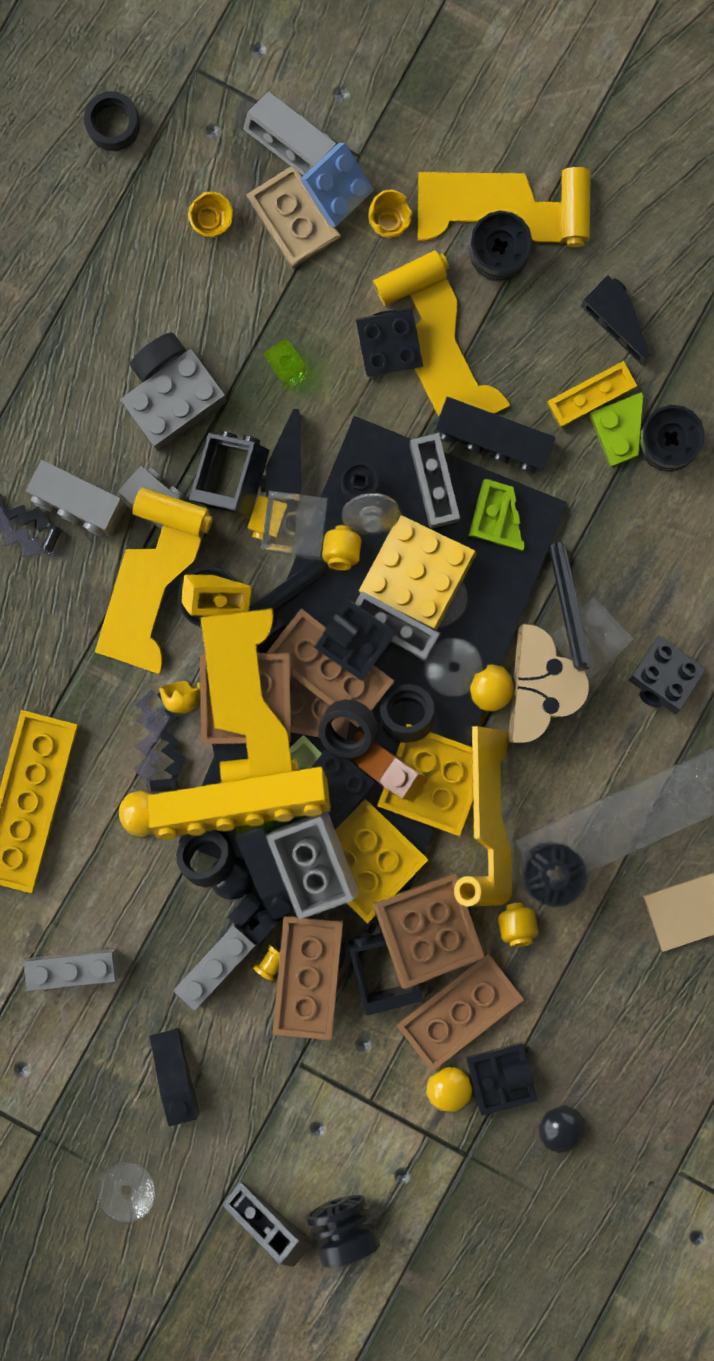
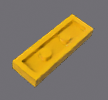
(591, 394)

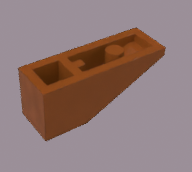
(390, 770)

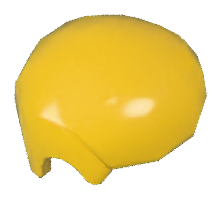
(210, 214)
(390, 214)
(492, 688)
(181, 697)
(135, 814)
(449, 1089)

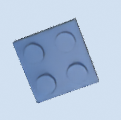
(337, 184)

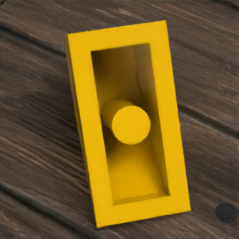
(214, 595)

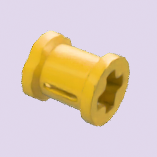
(270, 964)

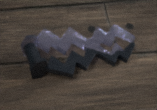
(28, 546)
(155, 732)

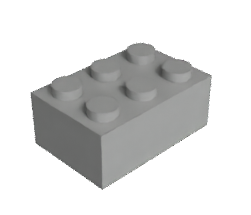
(174, 400)
(75, 499)
(312, 865)

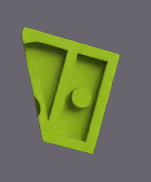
(619, 429)
(496, 516)

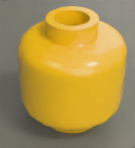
(341, 548)
(518, 925)

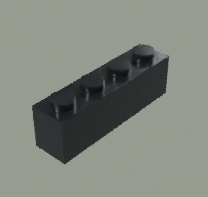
(494, 435)

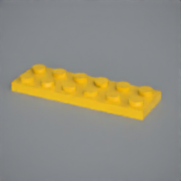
(31, 795)

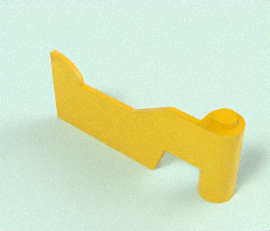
(471, 196)
(444, 366)
(146, 575)
(238, 697)
(495, 889)

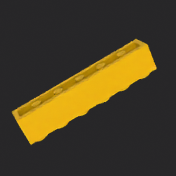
(238, 803)

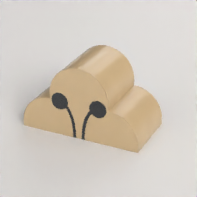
(542, 685)

